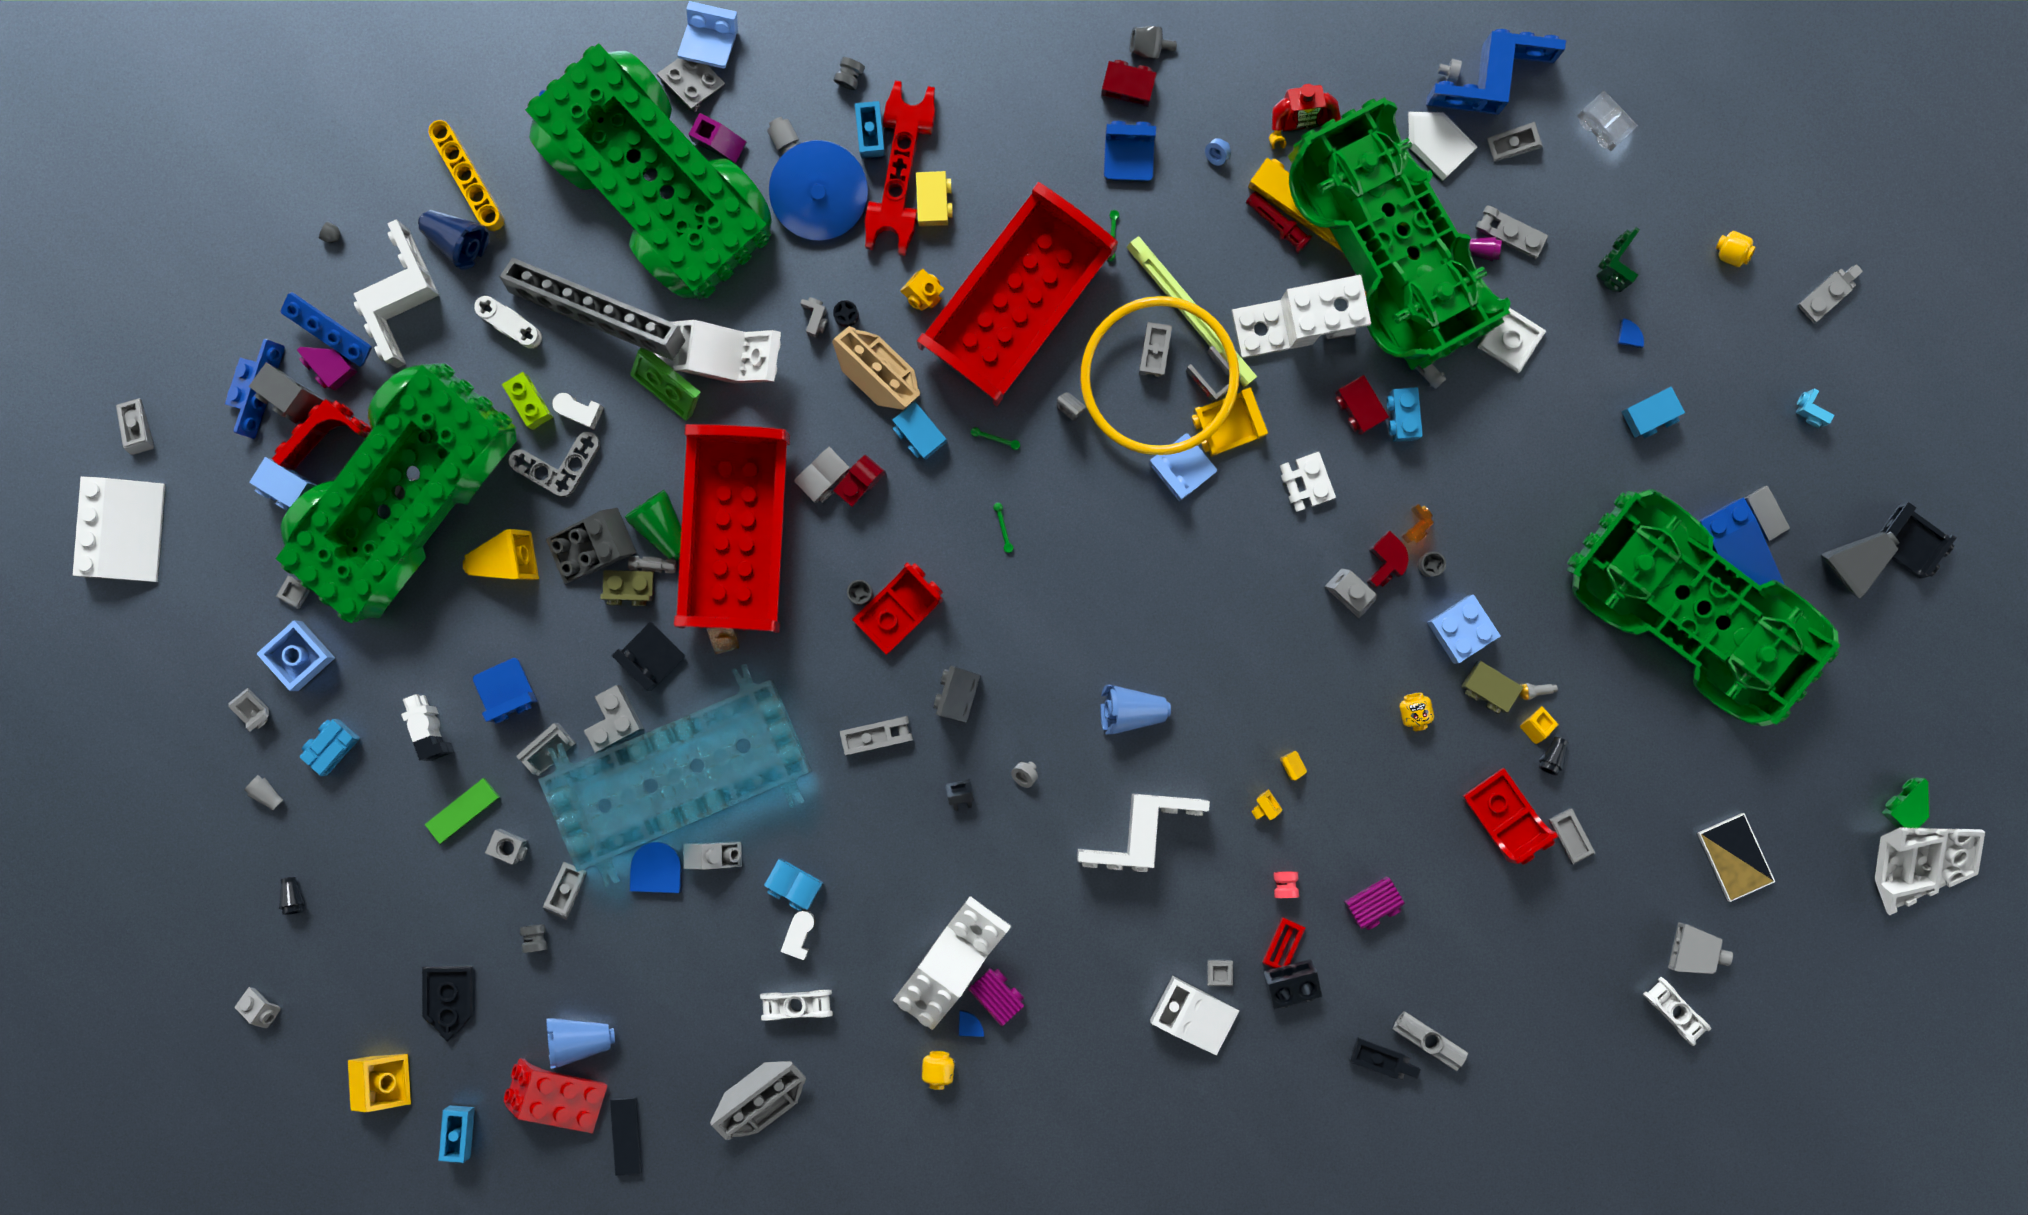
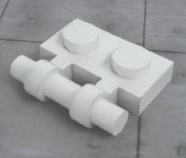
(1315, 480)

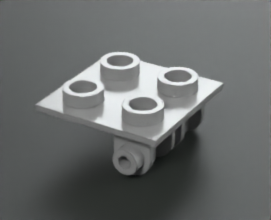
(690, 81)

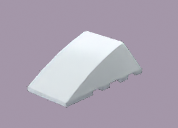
(1924, 860)

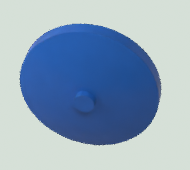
(818, 190)

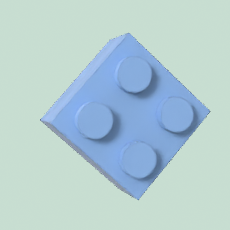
(280, 483)
(1463, 629)
(295, 655)

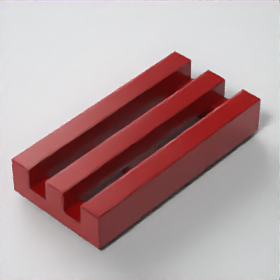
(1266, 960)

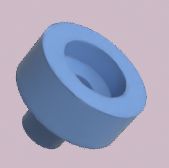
(1218, 151)

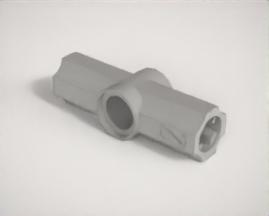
(1443, 1048)

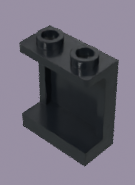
(1920, 542)

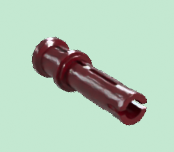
(1287, 229)

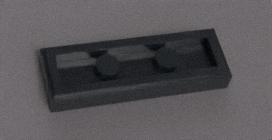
(625, 1136)

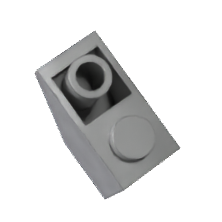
(712, 855)

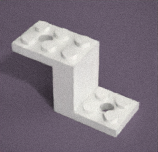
(395, 295)
(1301, 316)
(726, 353)
(1142, 832)
(951, 963)

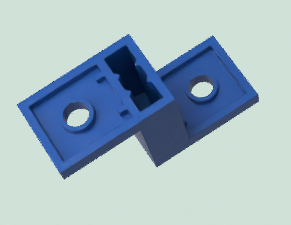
(1496, 71)

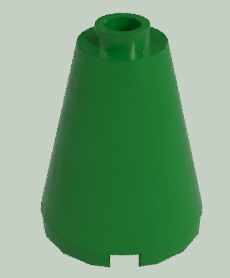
(658, 524)

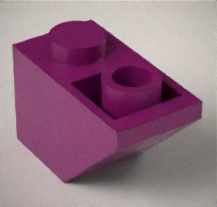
(717, 138)
(330, 366)

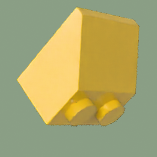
(379, 1082)

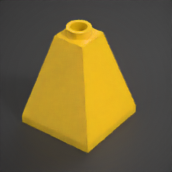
(504, 556)

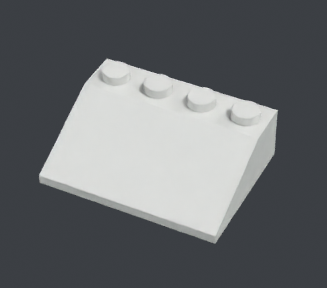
(118, 529)

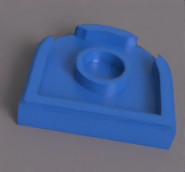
(656, 869)

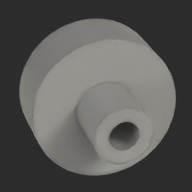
(1451, 71)
(1025, 774)

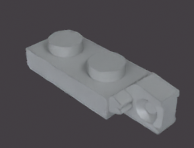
(1829, 293)

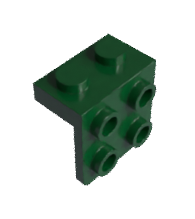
(1612, 271)

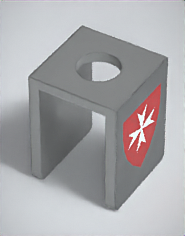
(1203, 385)

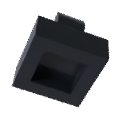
(959, 793)

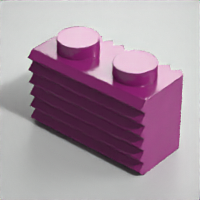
(1375, 903)
(997, 996)

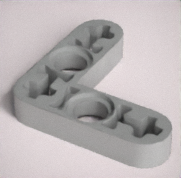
(555, 475)

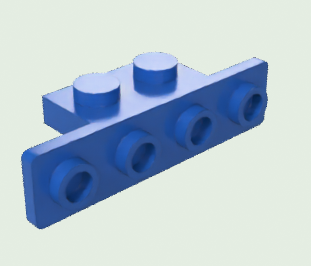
(326, 329)
(243, 397)

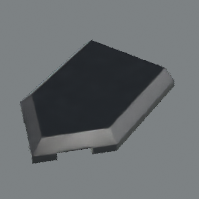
(447, 997)

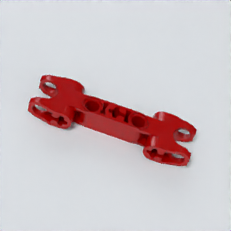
(908, 123)

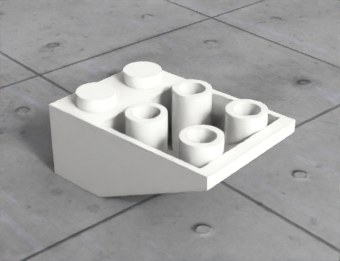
(1194, 1016)

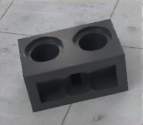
(1291, 979)

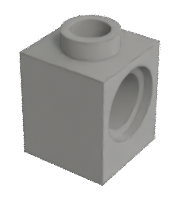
(497, 842)

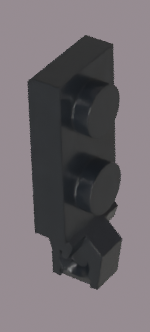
(1382, 1060)

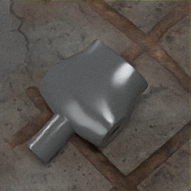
(1149, 41)

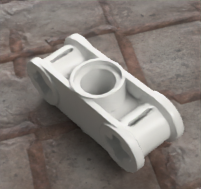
(508, 322)
(814, 1005)
(1688, 1023)

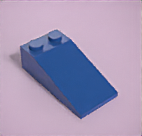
(1741, 541)

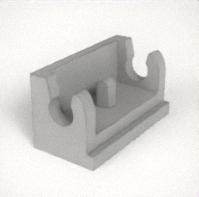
(1155, 349)
(536, 755)

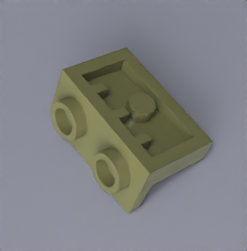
(628, 586)

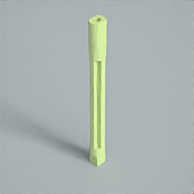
(1173, 289)

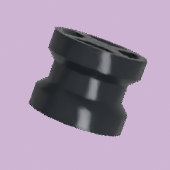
(844, 309)

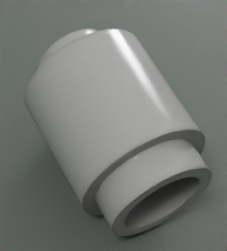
(782, 134)

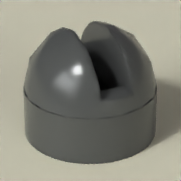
(329, 233)

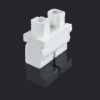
(424, 729)

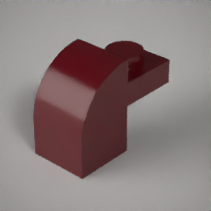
(861, 477)
(1392, 555)

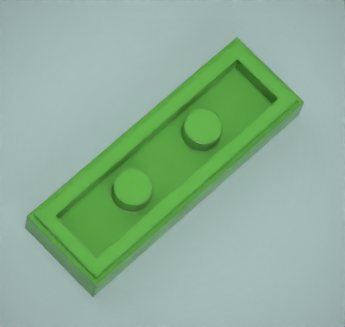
(462, 810)

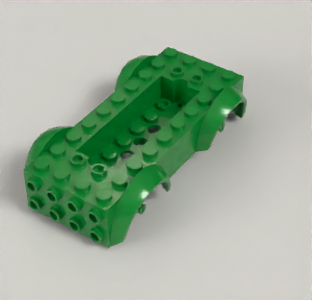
(617, 105)
(1414, 306)
(335, 530)
(1774, 634)

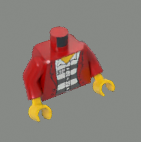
(1302, 109)

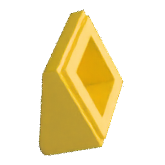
(1539, 725)
(1293, 765)

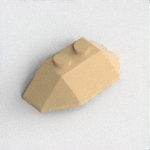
(876, 368)

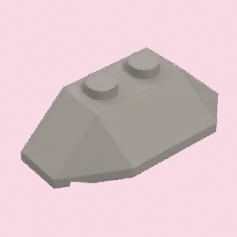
(758, 1099)

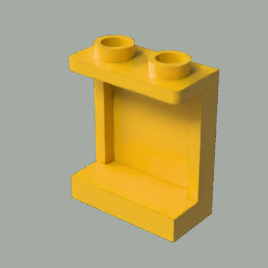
(1240, 427)

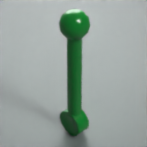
(1114, 215)
(1015, 444)
(1008, 547)

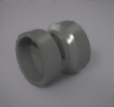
(849, 73)
(1435, 561)
(856, 591)
(533, 938)

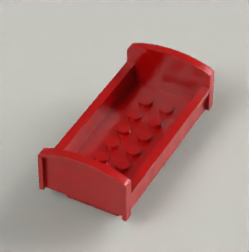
(1019, 292)
(732, 527)

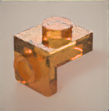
(1418, 531)
(723, 639)

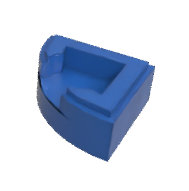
(1630, 334)
(969, 1025)

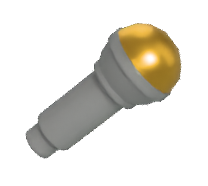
(1530, 691)

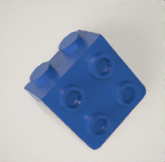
(1129, 151)
(504, 690)

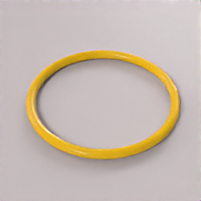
(1233, 375)

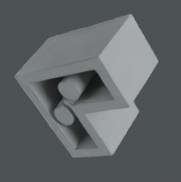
(619, 723)

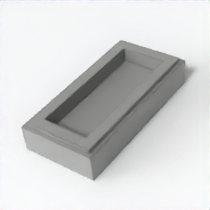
(1571, 836)

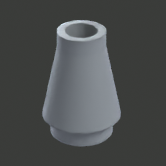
(263, 792)

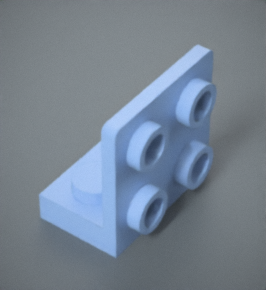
(708, 35)
(1183, 470)

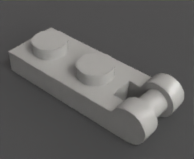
(1512, 232)
(874, 735)

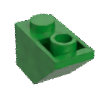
(1911, 806)

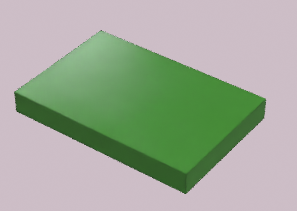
(665, 383)

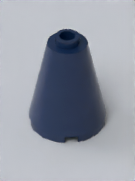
(455, 237)

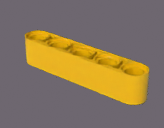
(458, 167)

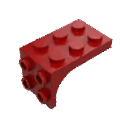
(307, 435)
(899, 608)
(1509, 818)
(554, 1098)

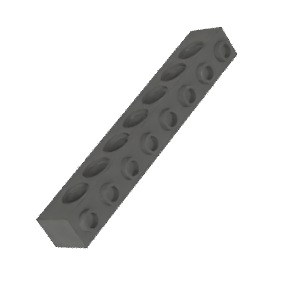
(593, 308)

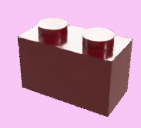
(1128, 83)
(1361, 405)

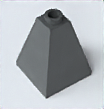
(1862, 561)

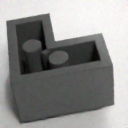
(288, 396)

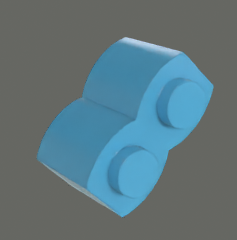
(793, 884)

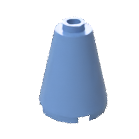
(1131, 709)
(576, 1040)

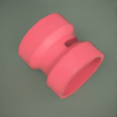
(1286, 890)

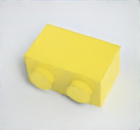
(932, 198)

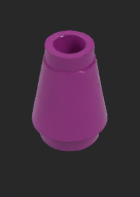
(1486, 248)

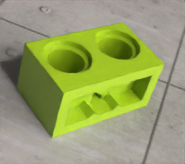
(527, 400)

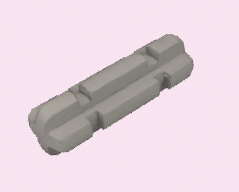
(652, 564)

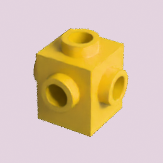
(922, 290)

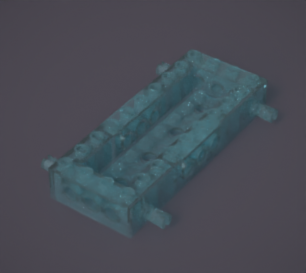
(681, 794)

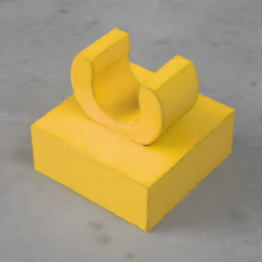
(1267, 805)

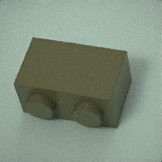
(1491, 687)

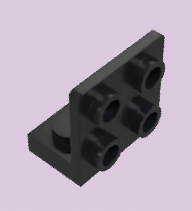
(649, 657)

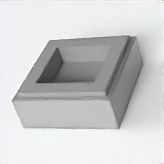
(293, 592)
(1219, 972)

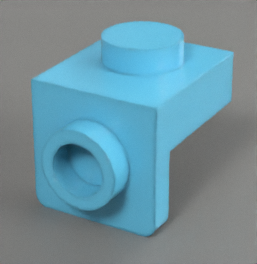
(1814, 415)

